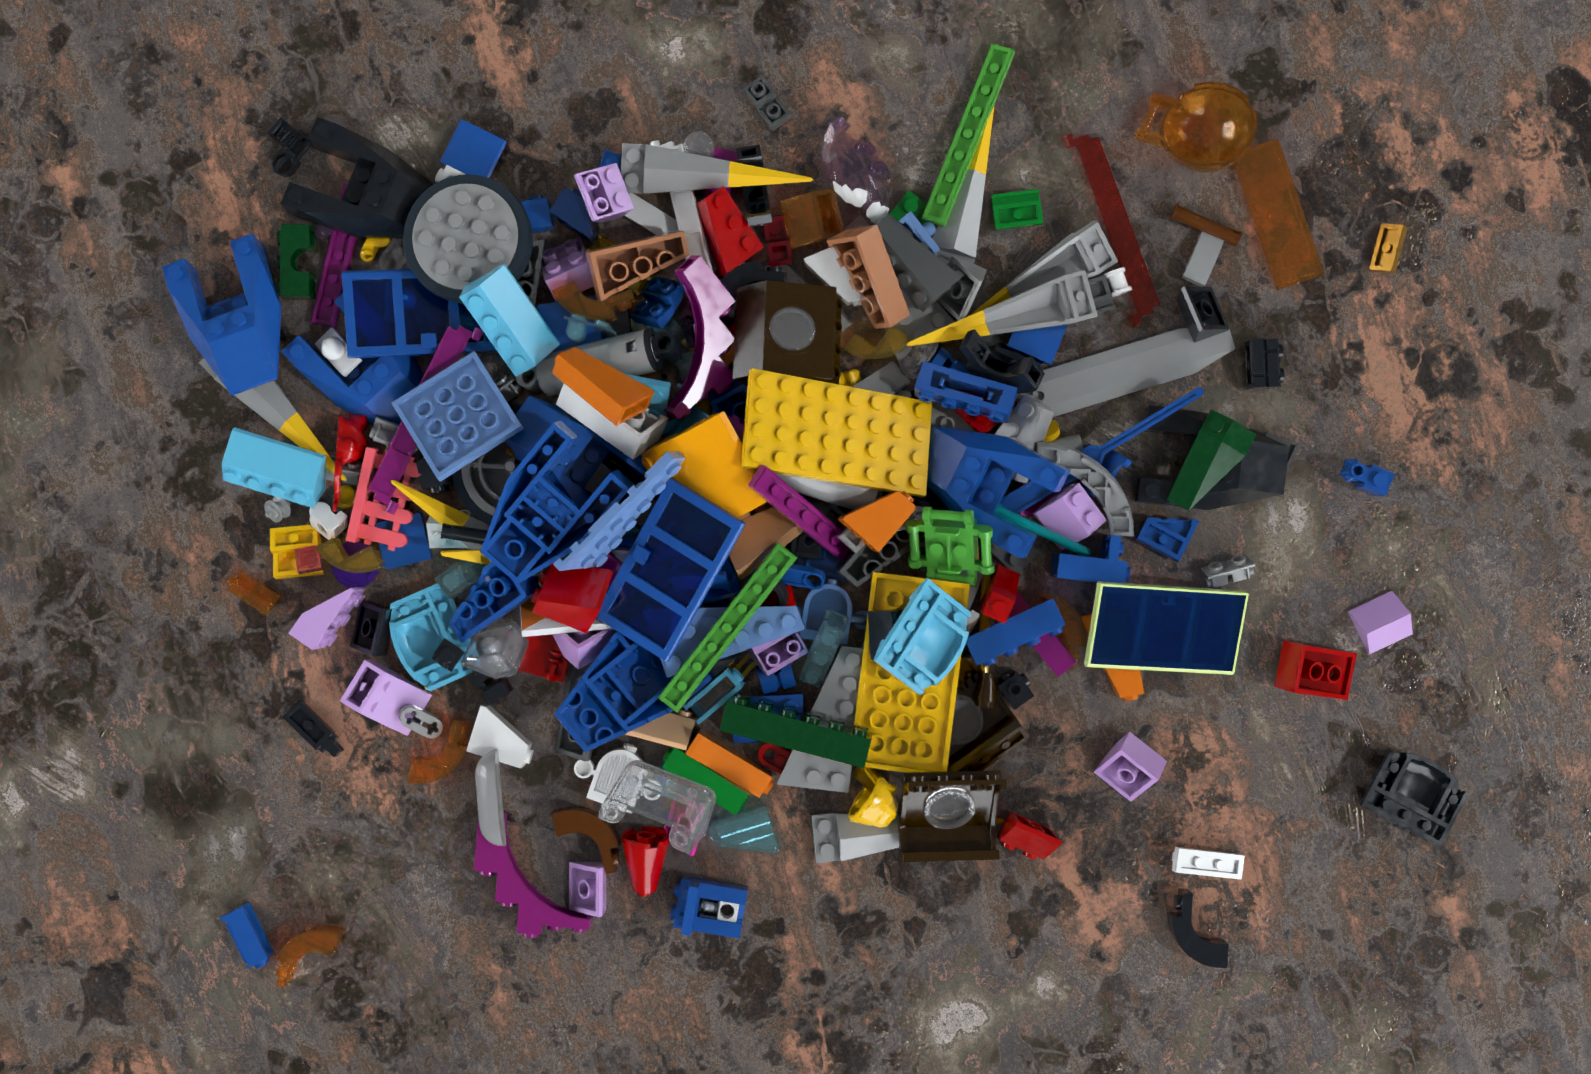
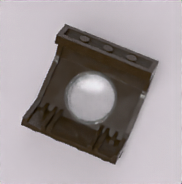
(788, 330)
(978, 732)
(949, 816)

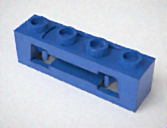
(931, 384)

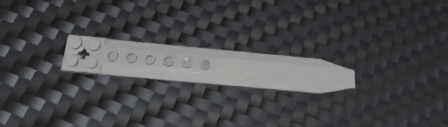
(1114, 373)

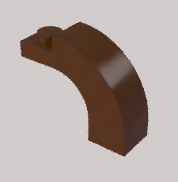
(585, 821)

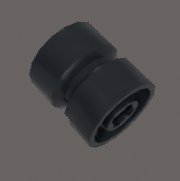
(494, 691)

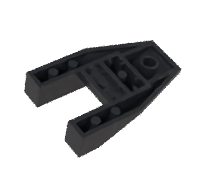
(376, 194)
(1253, 478)

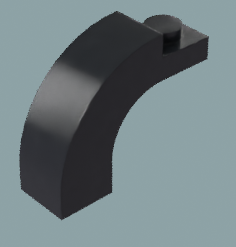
(756, 196)
(748, 274)
(984, 363)
(1206, 951)

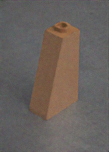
(759, 538)

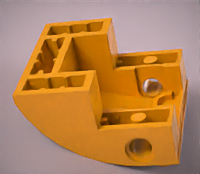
(711, 464)

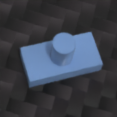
(920, 232)

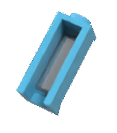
(715, 693)

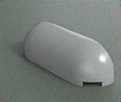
(490, 798)

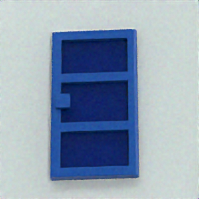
(398, 316)
(670, 569)

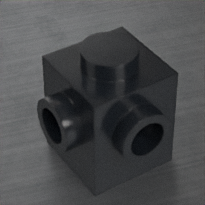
(1015, 688)

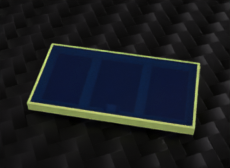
(1165, 628)

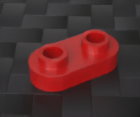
(777, 762)

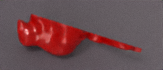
(350, 447)

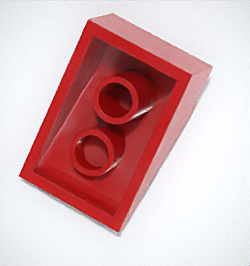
(1315, 670)
(1028, 836)

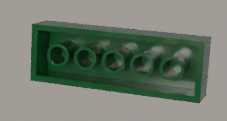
(796, 731)

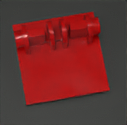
(544, 658)

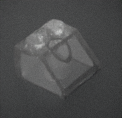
(496, 651)

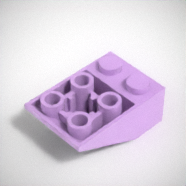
(319, 624)
(382, 693)

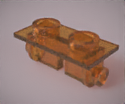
(253, 592)

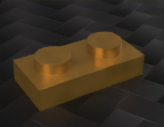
(1388, 248)

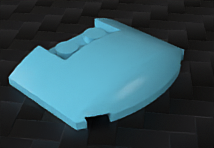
(417, 630)
(925, 638)

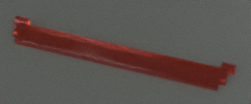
(1117, 224)

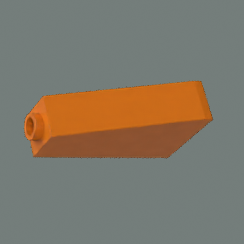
(602, 386)
(1125, 682)
(730, 763)

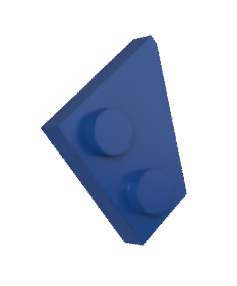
(1167, 535)

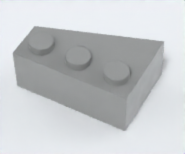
(1027, 425)

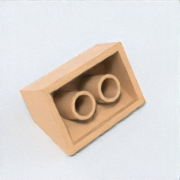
(670, 730)

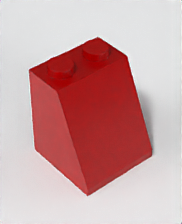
(571, 595)

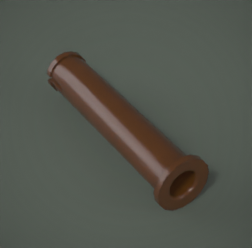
(1205, 224)

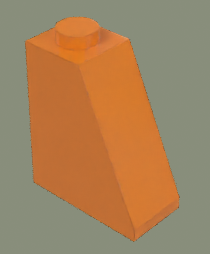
(879, 519)

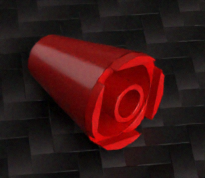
(645, 857)

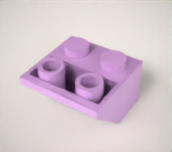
(604, 193)
(565, 265)
(778, 653)

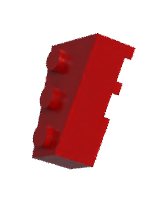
(727, 231)

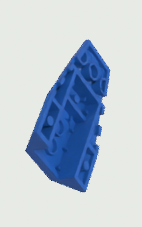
(616, 694)

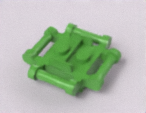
(950, 545)

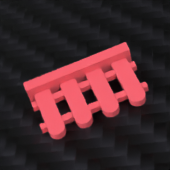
(363, 506)

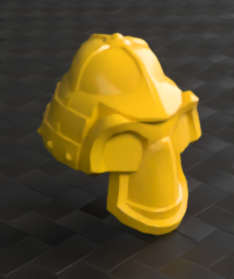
(875, 801)

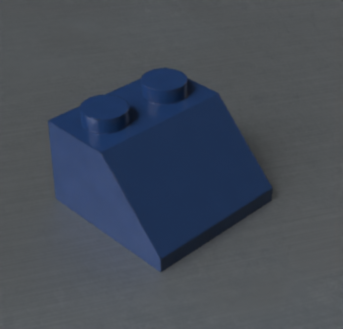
(572, 212)

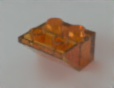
(811, 217)

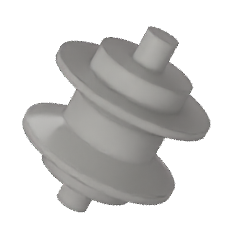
(277, 509)

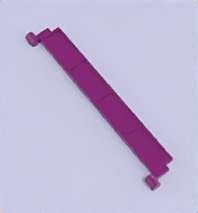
(402, 444)

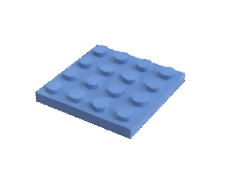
(457, 416)

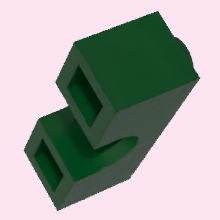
(294, 241)

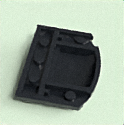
(1415, 795)

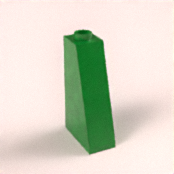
(727, 793)

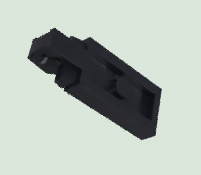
(313, 728)

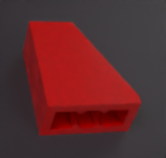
(1000, 594)

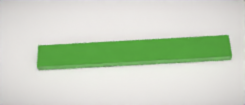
(968, 135)
(727, 627)

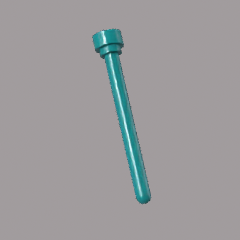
(1043, 531)

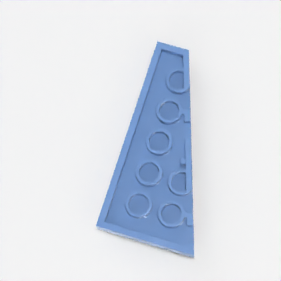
(619, 518)
(764, 626)

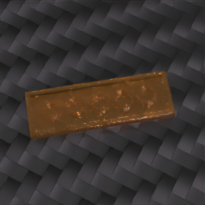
(1278, 215)

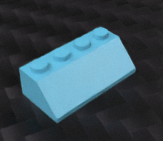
(509, 319)
(274, 468)

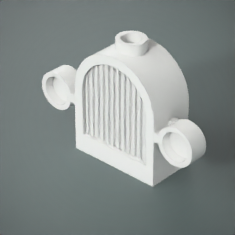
(606, 771)

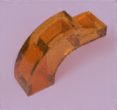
(576, 303)
(1074, 630)
(431, 769)
(314, 939)

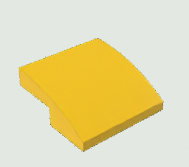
(283, 545)

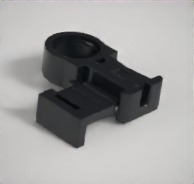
(296, 147)

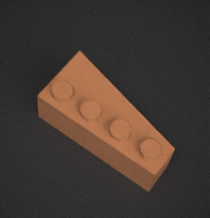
(629, 262)
(871, 274)

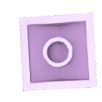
(1381, 621)
(587, 888)

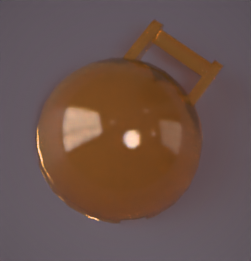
(1202, 127)

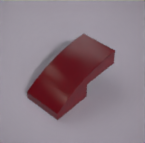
(777, 242)

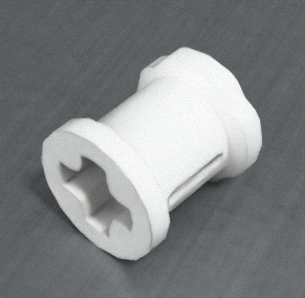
(1118, 282)

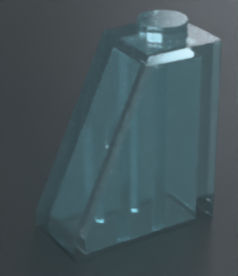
(459, 578)
(747, 830)

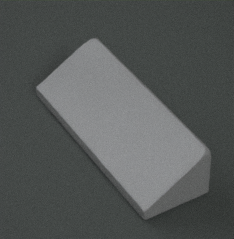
(885, 380)

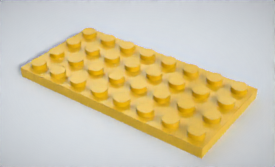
(836, 433)
(906, 727)

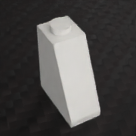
(829, 272)
(495, 732)

